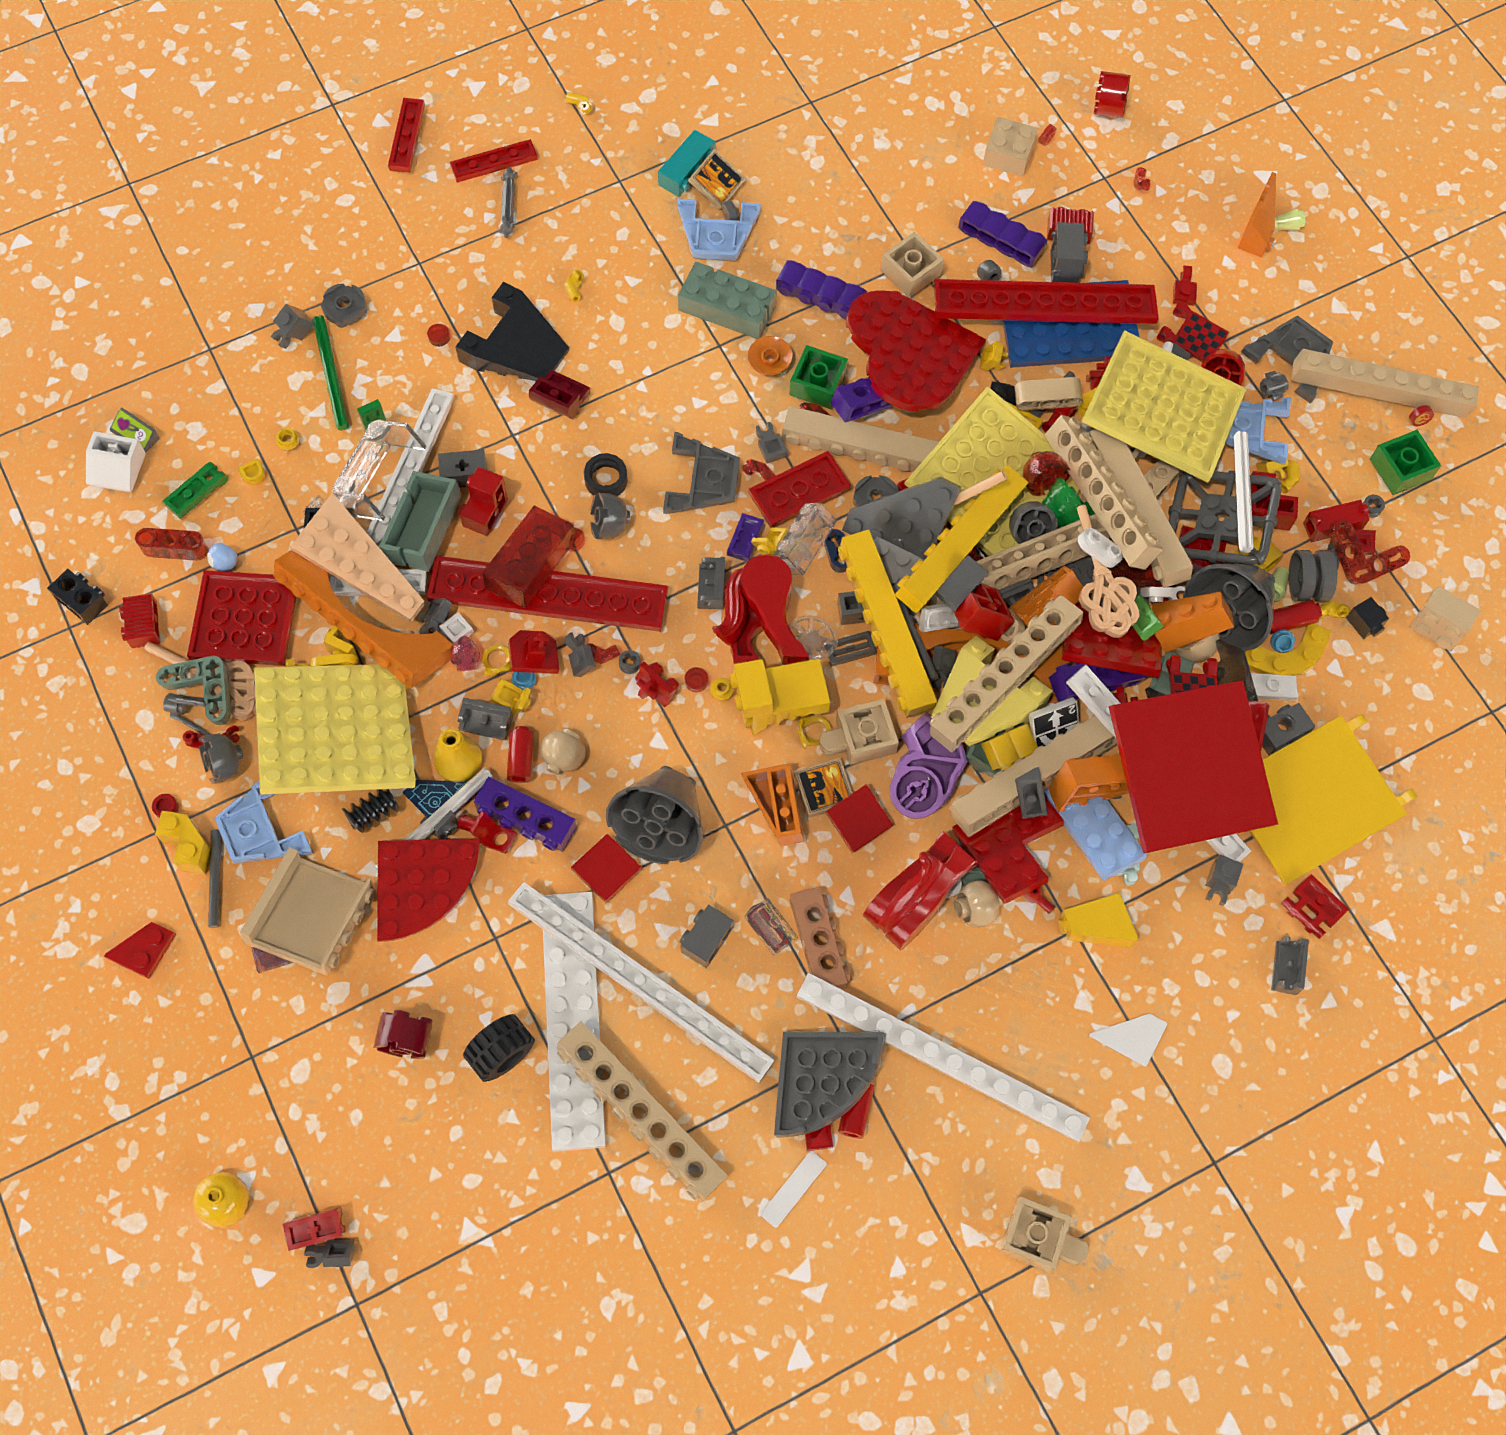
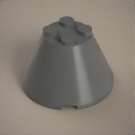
(1248, 594)
(658, 817)

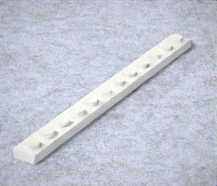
(641, 982)
(944, 1058)

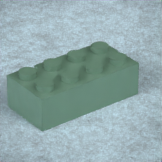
(727, 300)
(420, 528)

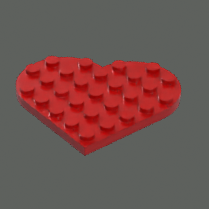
(912, 354)

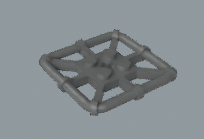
(1212, 505)

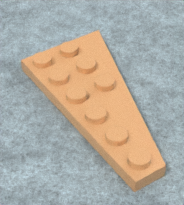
(347, 552)

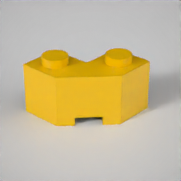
(192, 850)

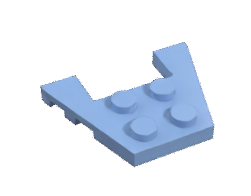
(716, 237)
(1251, 419)
(250, 833)

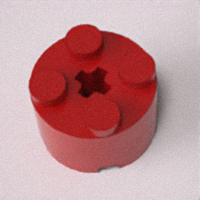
(1112, 94)

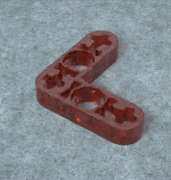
(1359, 560)

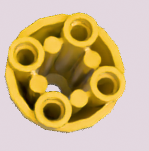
(457, 756)

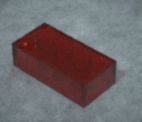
(529, 556)

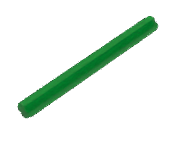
(330, 373)

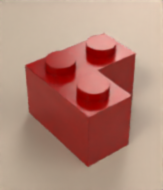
(485, 502)
(1287, 508)
(984, 613)

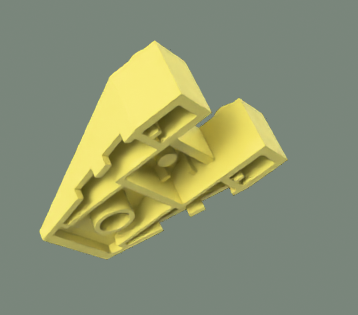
(1011, 712)

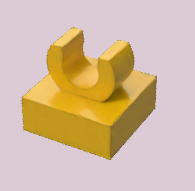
(992, 357)
(1271, 466)

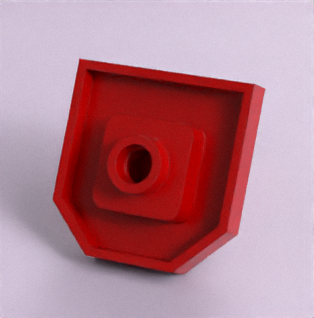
(533, 652)

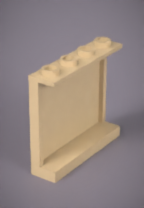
(307, 913)

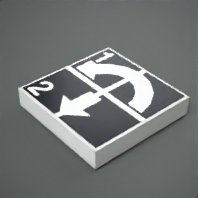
(1053, 720)

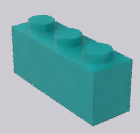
(684, 162)

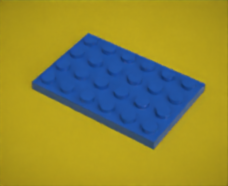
(1062, 342)

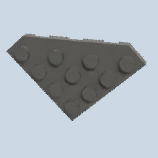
(909, 517)

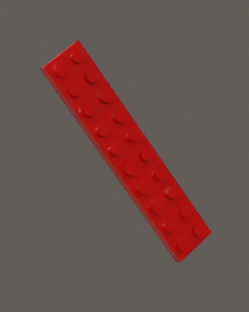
(1045, 301)
(560, 597)

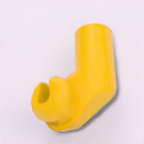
(581, 101)
(572, 285)
(1293, 476)
(1334, 609)

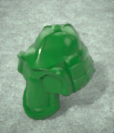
(1064, 503)

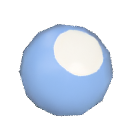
(221, 557)

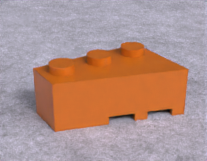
(1062, 583)
(1191, 619)
(1088, 779)
(777, 799)

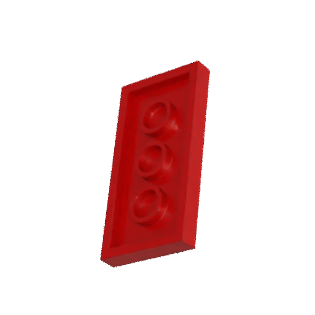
(789, 491)

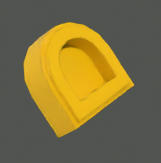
(252, 472)

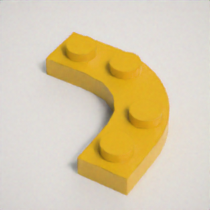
(1294, 662)

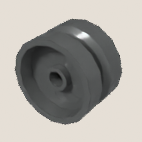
(1312, 575)

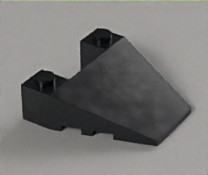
(519, 343)

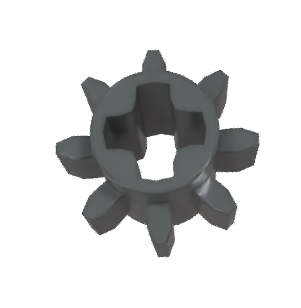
(1274, 385)

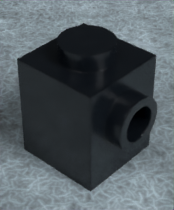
(1368, 618)

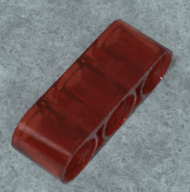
(162, 538)

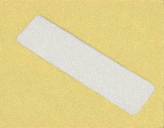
(793, 1189)

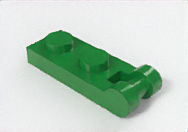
(195, 489)

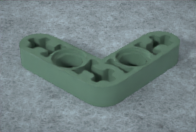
(205, 677)

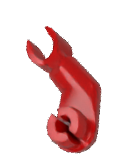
(192, 739)

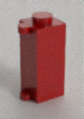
(1319, 521)

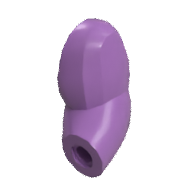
(925, 773)

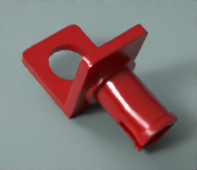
(486, 831)

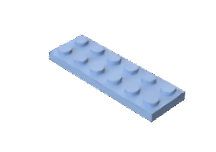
(1101, 836)

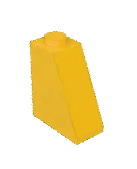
(1099, 922)

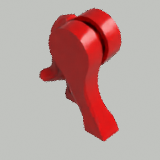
(757, 603)
(919, 891)

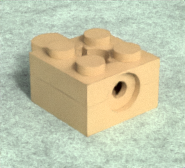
(856, 725)
(1040, 1237)

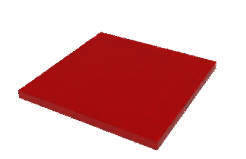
(1193, 766)

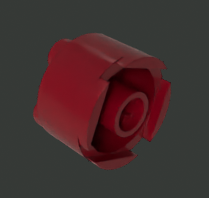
(403, 1035)

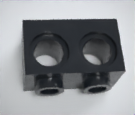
(75, 598)

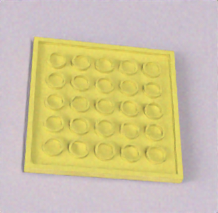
(1165, 406)
(977, 446)
(332, 729)

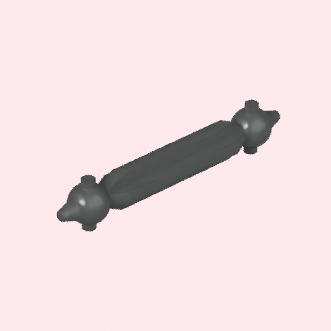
(507, 202)

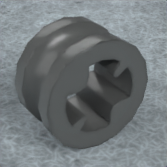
(1378, 501)
(625, 667)

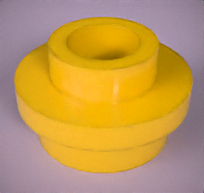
(284, 434)
(721, 695)

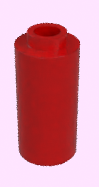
(1296, 616)
(520, 755)
(854, 1121)

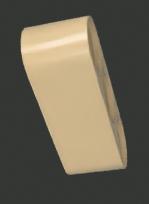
(1048, 393)

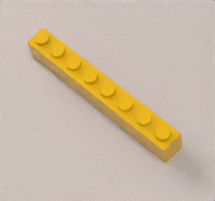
(958, 541)
(887, 623)

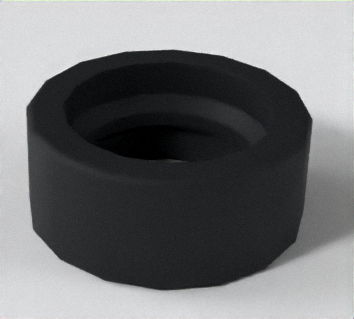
(605, 460)

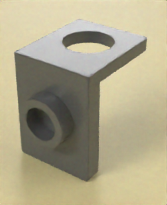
(445, 826)

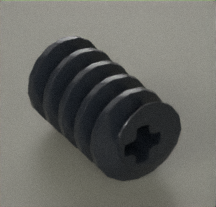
(371, 809)

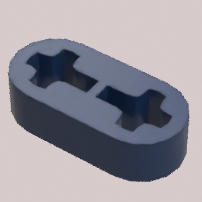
(832, 552)

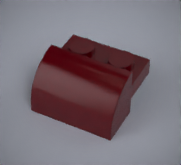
(559, 393)

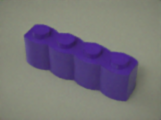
(1003, 234)
(817, 288)

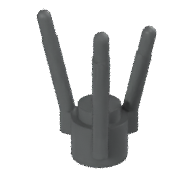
(179, 705)

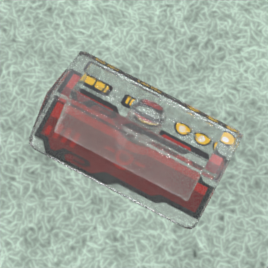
(770, 926)

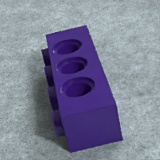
(857, 400)
(1109, 677)
(495, 792)

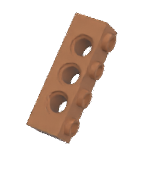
(814, 901)

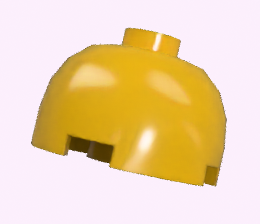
(221, 1199)

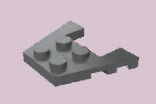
(1288, 342)
(712, 478)

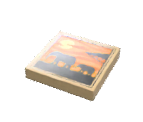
(716, 179)
(822, 786)

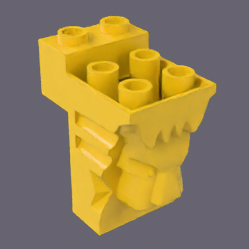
(778, 692)

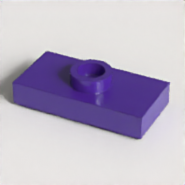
(747, 529)

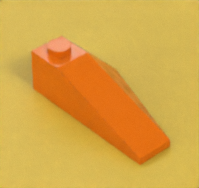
(1262, 222)

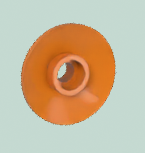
(770, 348)

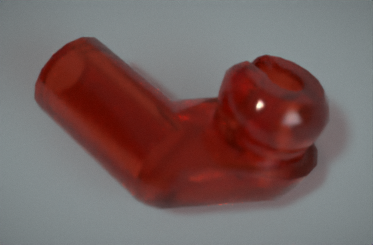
(601, 656)

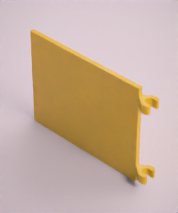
(1324, 799)

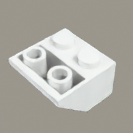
(113, 461)

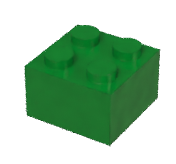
(818, 376)
(1405, 462)

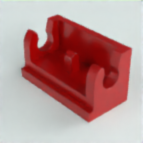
(314, 1229)

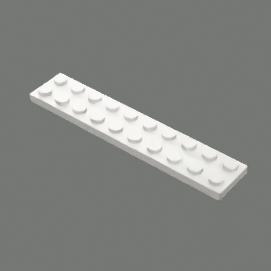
(571, 998)

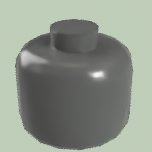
(989, 270)

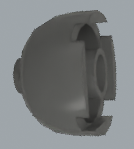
(609, 516)
(1031, 521)
(220, 756)

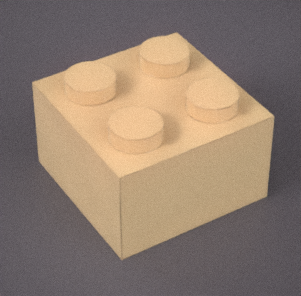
(1010, 146)
(912, 264)
(1445, 618)

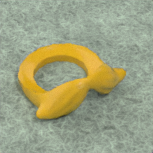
(490, 670)
(806, 721)

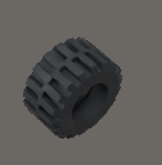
(498, 1047)

